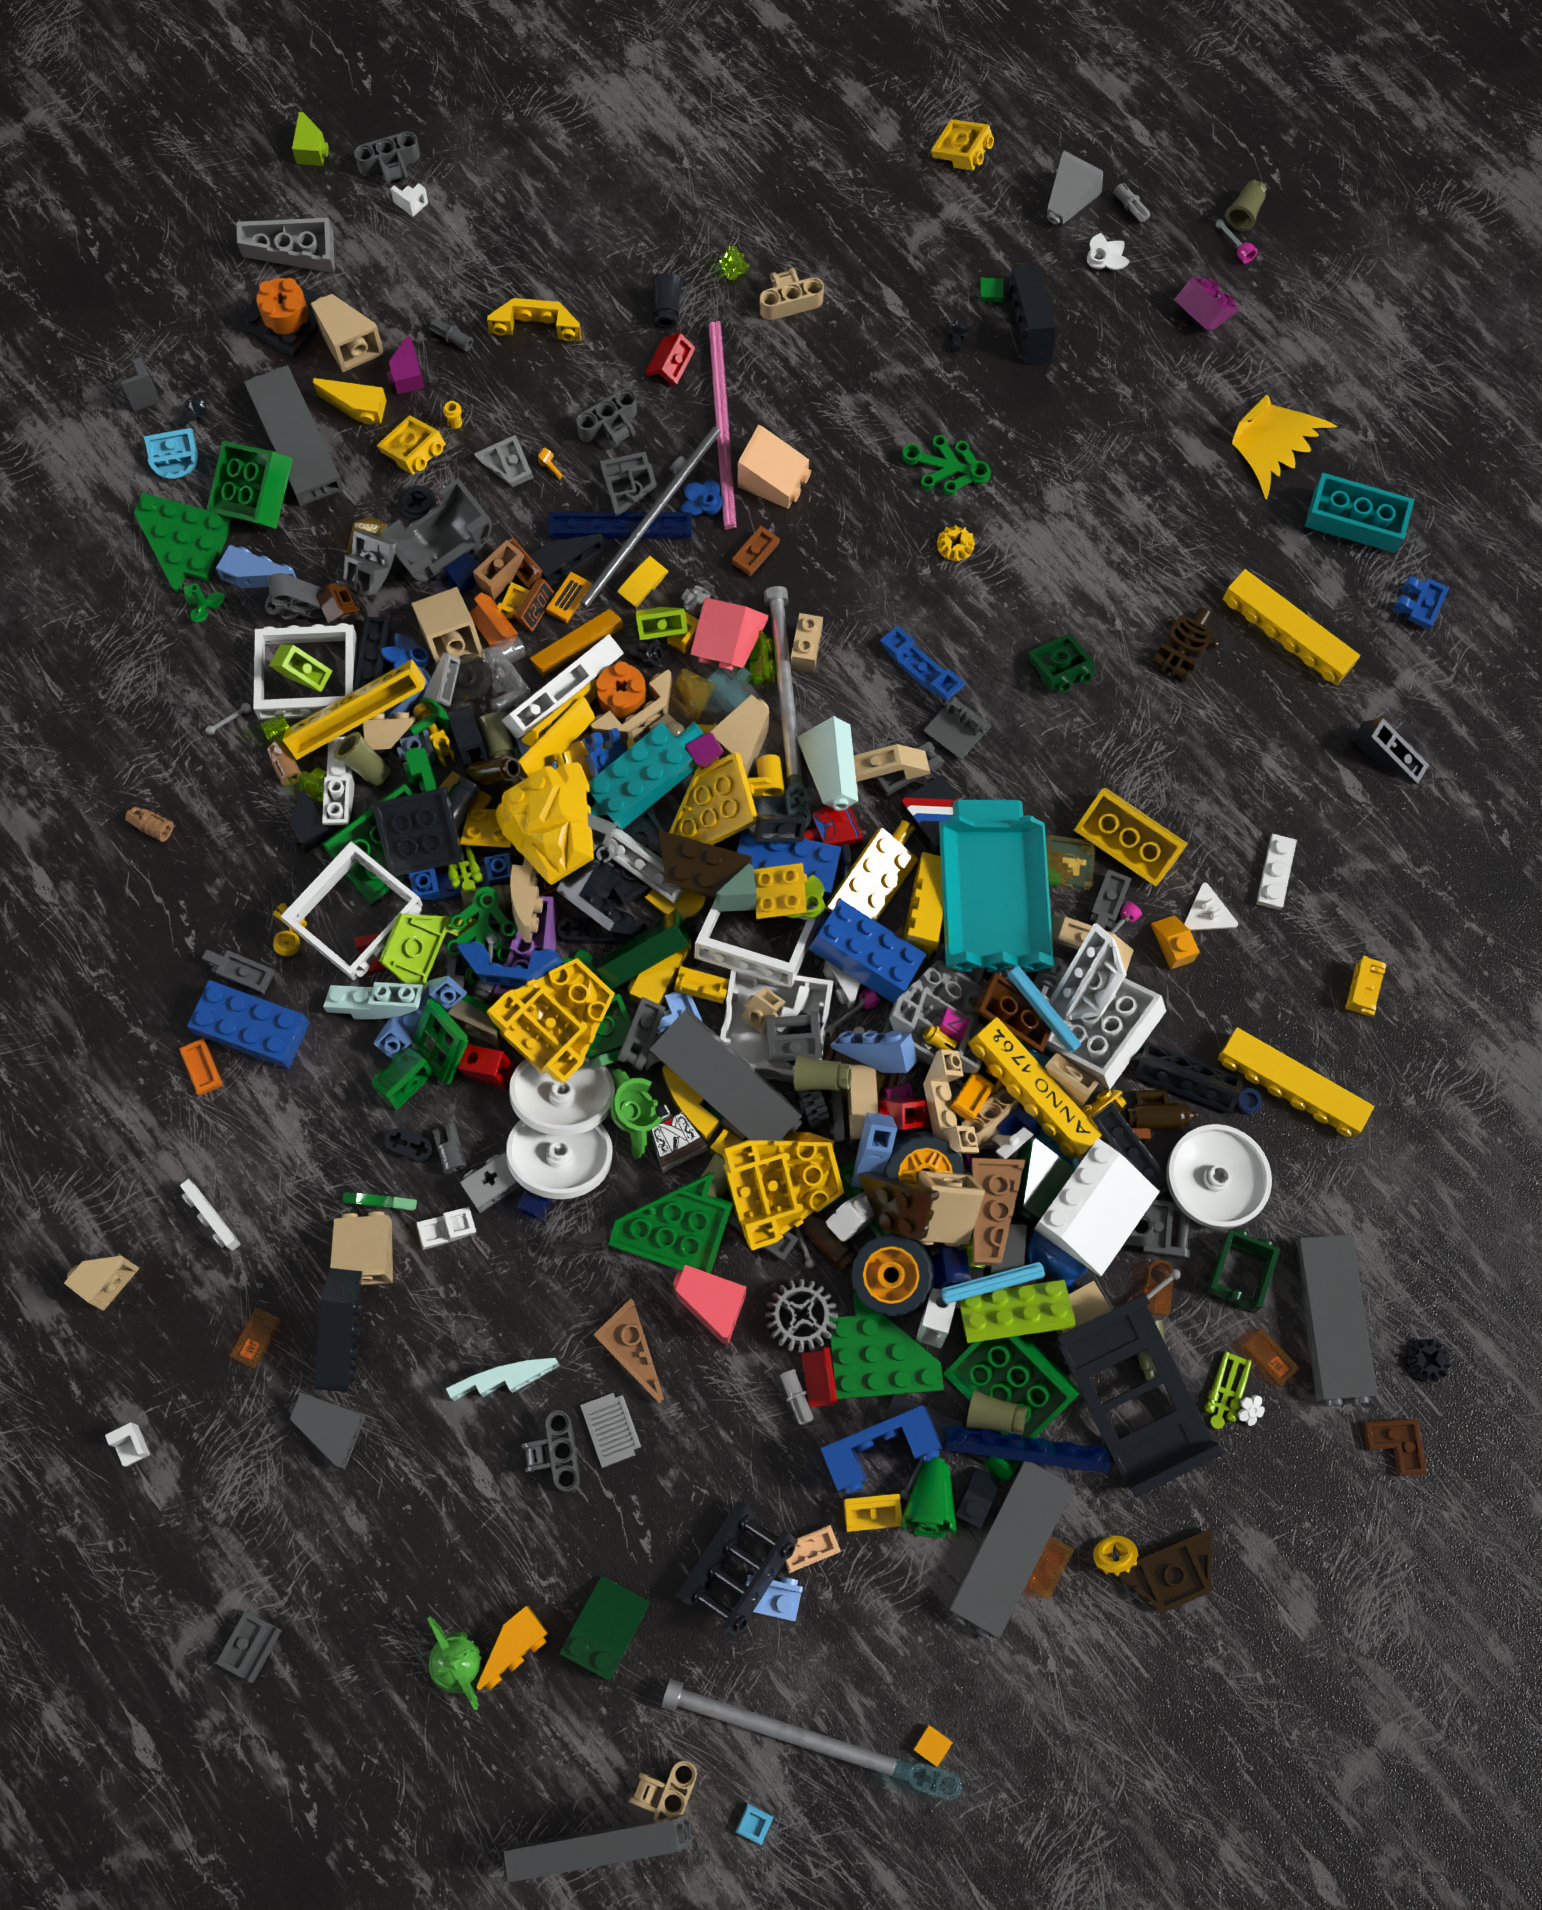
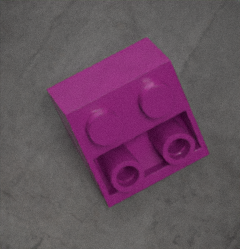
(1206, 302)

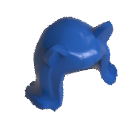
(1054, 1260)

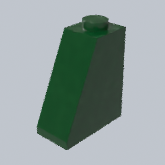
(1040, 1180)

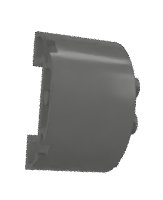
(441, 534)

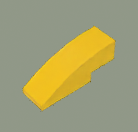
(690, 1103)

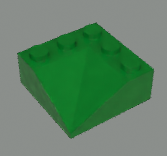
(249, 484)

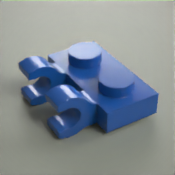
(1428, 603)
(600, 759)

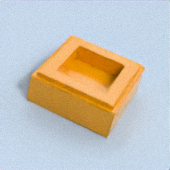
(932, 1745)

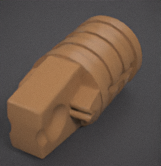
(284, 763)
(150, 823)

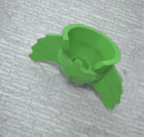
(633, 1109)
(455, 1663)

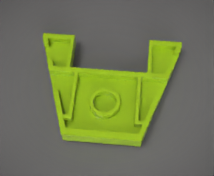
(416, 943)

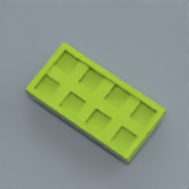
(1017, 1311)

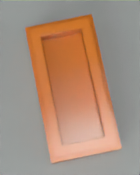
(201, 1067)

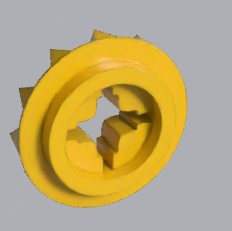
(959, 551)
(1106, 1548)

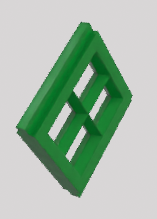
(433, 1011)

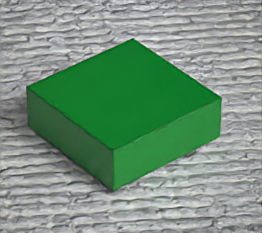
(991, 290)

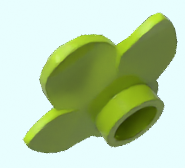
(814, 892)

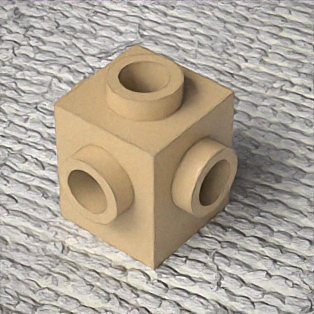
(759, 1006)

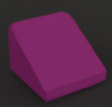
(705, 750)

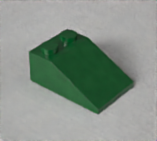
(605, 1628)

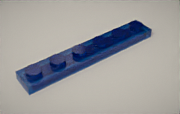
(621, 526)
(1026, 1449)

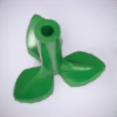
(195, 597)
(438, 714)

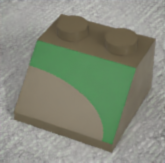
(473, 1019)

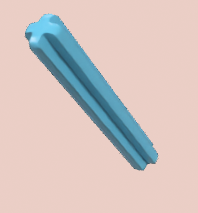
(1044, 1009)
(992, 1282)

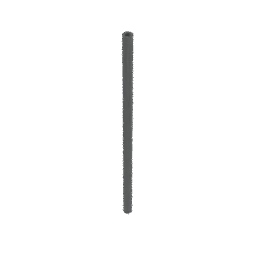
(650, 517)

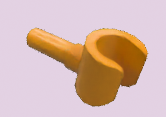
(544, 460)

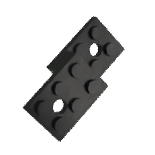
(589, 891)

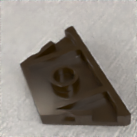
(698, 865)
(899, 1205)
(1174, 1573)

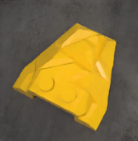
(549, 820)
(554, 1018)
(779, 1185)

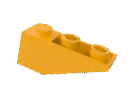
(515, 1639)

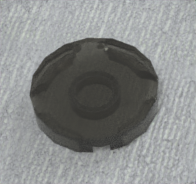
(472, 679)

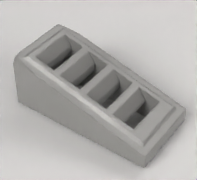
(443, 680)

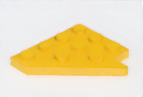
(716, 802)

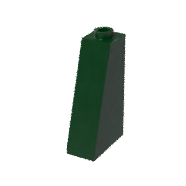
(645, 950)

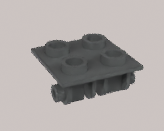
(957, 728)

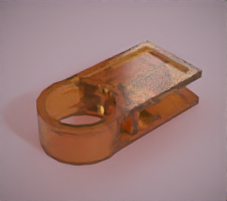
(1161, 1302)

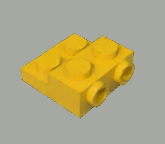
(963, 144)
(412, 444)

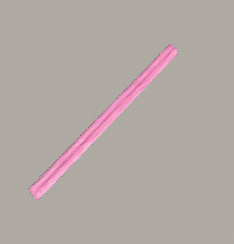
(722, 425)

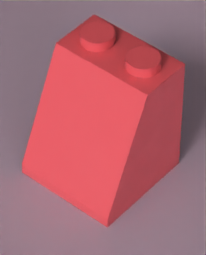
(726, 633)
(711, 1300)

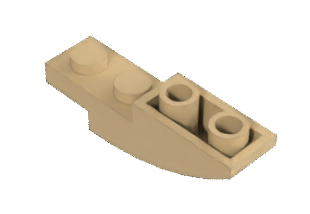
(525, 899)

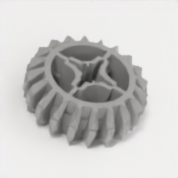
(811, 1323)

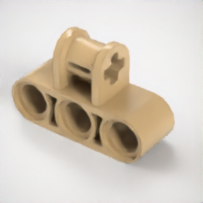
(790, 295)
(861, 1098)
(990, 1115)
(661, 1790)

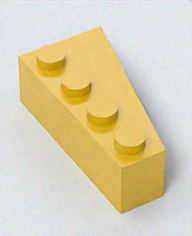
(926, 906)

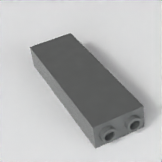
(294, 434)
(726, 1080)
(1335, 1320)
(1010, 1550)
(598, 1847)

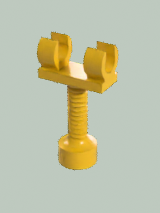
(438, 738)

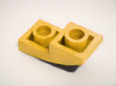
(642, 581)

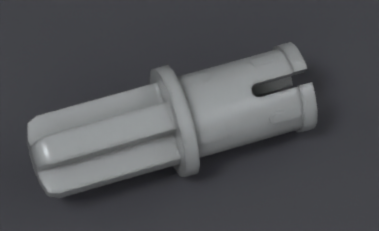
(1131, 202)
(796, 1397)

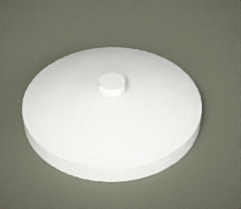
(560, 1107)
(558, 1164)
(1218, 1176)

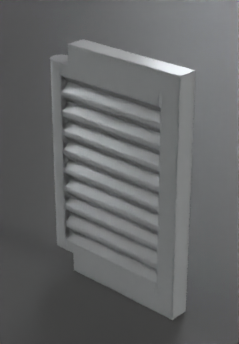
(611, 1429)

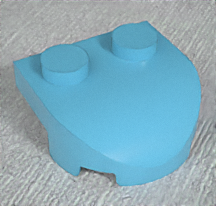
(172, 453)

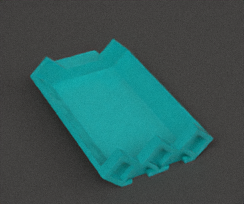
(995, 888)

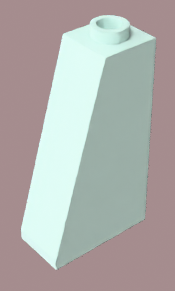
(831, 762)

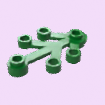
(948, 466)
(481, 927)

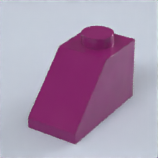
(405, 369)

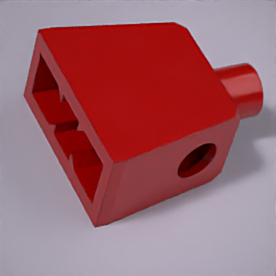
(487, 1066)

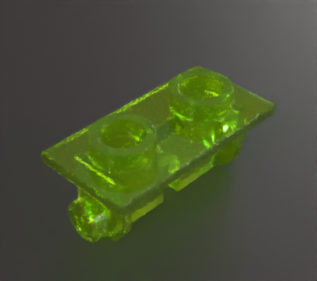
(765, 666)

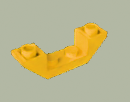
(502, 320)

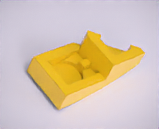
(513, 600)

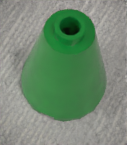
(931, 1502)

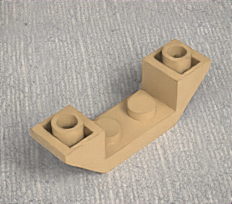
(634, 725)
(890, 760)
(1073, 933)
(944, 1069)

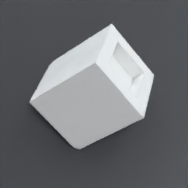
(410, 199)
(128, 1443)

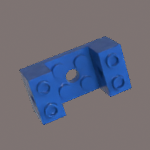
(845, 1463)

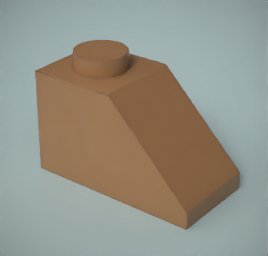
(498, 569)

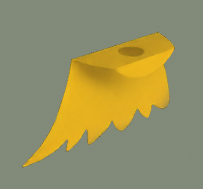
(1273, 437)

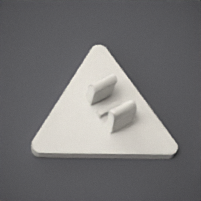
(1209, 912)

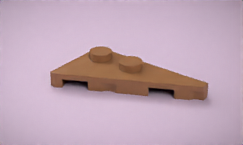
(626, 1342)

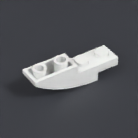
(337, 789)

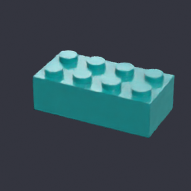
(1359, 513)

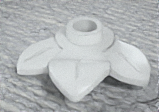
(1107, 252)

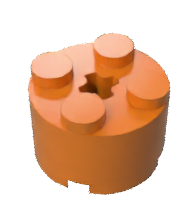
(282, 305)
(621, 690)

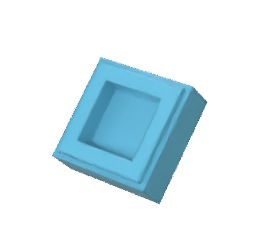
(754, 1824)

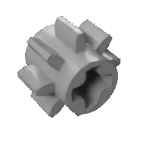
(694, 599)

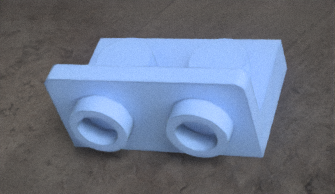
(780, 1599)

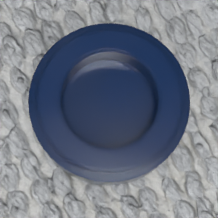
(1249, 1101)

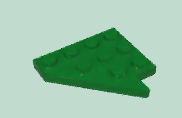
(183, 537)
(677, 1227)
(879, 1358)

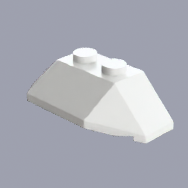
(1090, 978)

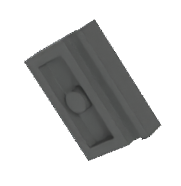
(249, 1646)

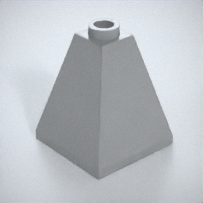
(1074, 188)

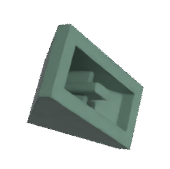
(738, 893)

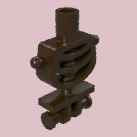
(1188, 638)

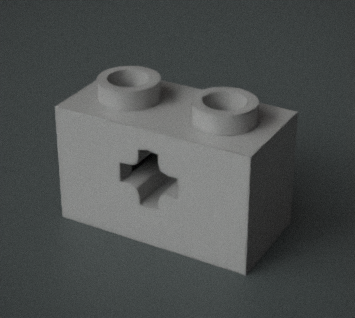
(480, 1191)

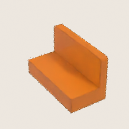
(491, 620)

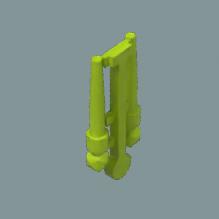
(468, 885)
(1217, 1420)

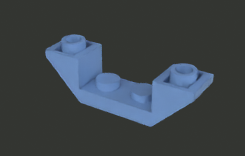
(398, 1030)

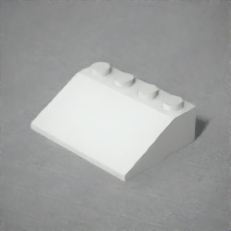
(1114, 1037)
(1097, 1208)

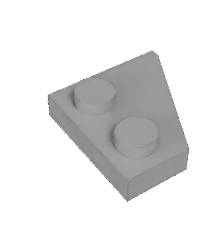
(506, 461)

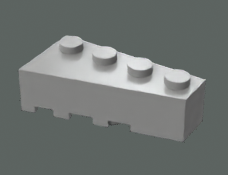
(289, 242)

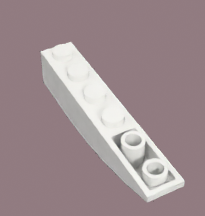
(562, 687)

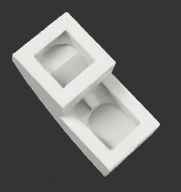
(800, 1003)
(446, 1228)

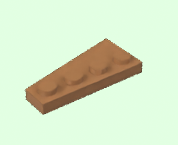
(1001, 1184)

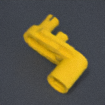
(769, 777)

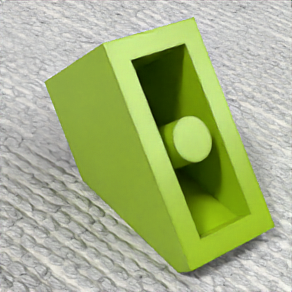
(308, 143)
(661, 622)
(300, 667)

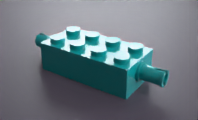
(643, 774)

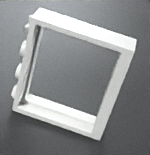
(294, 634)
(324, 884)
(749, 961)

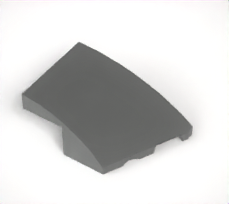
(627, 480)
(367, 565)

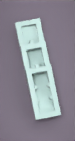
(514, 1375)

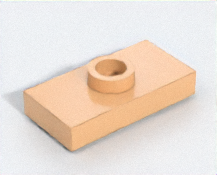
(813, 1548)

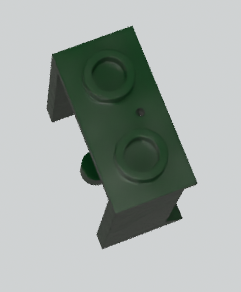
(1258, 1248)

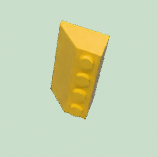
(1130, 836)

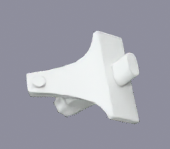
(1011, 1144)

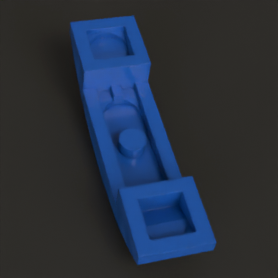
(919, 665)

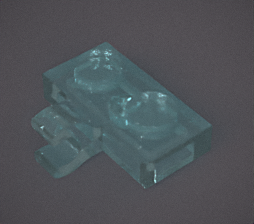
(729, 692)

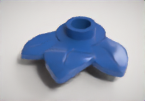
(702, 498)
(405, 650)

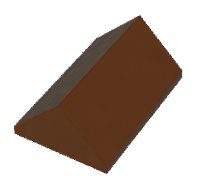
(1004, 1000)

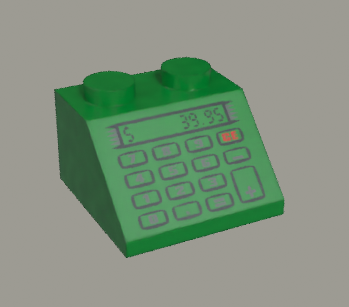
(402, 1078)

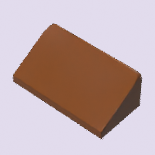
(528, 570)

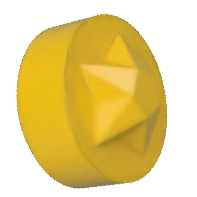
(286, 943)

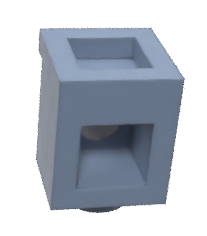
(419, 741)

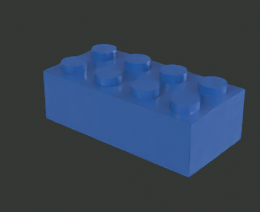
(817, 857)
(867, 951)
(248, 1024)

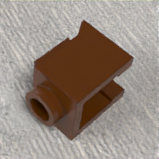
(336, 603)

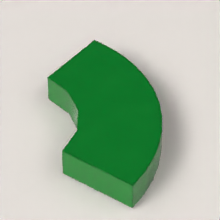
(379, 1201)

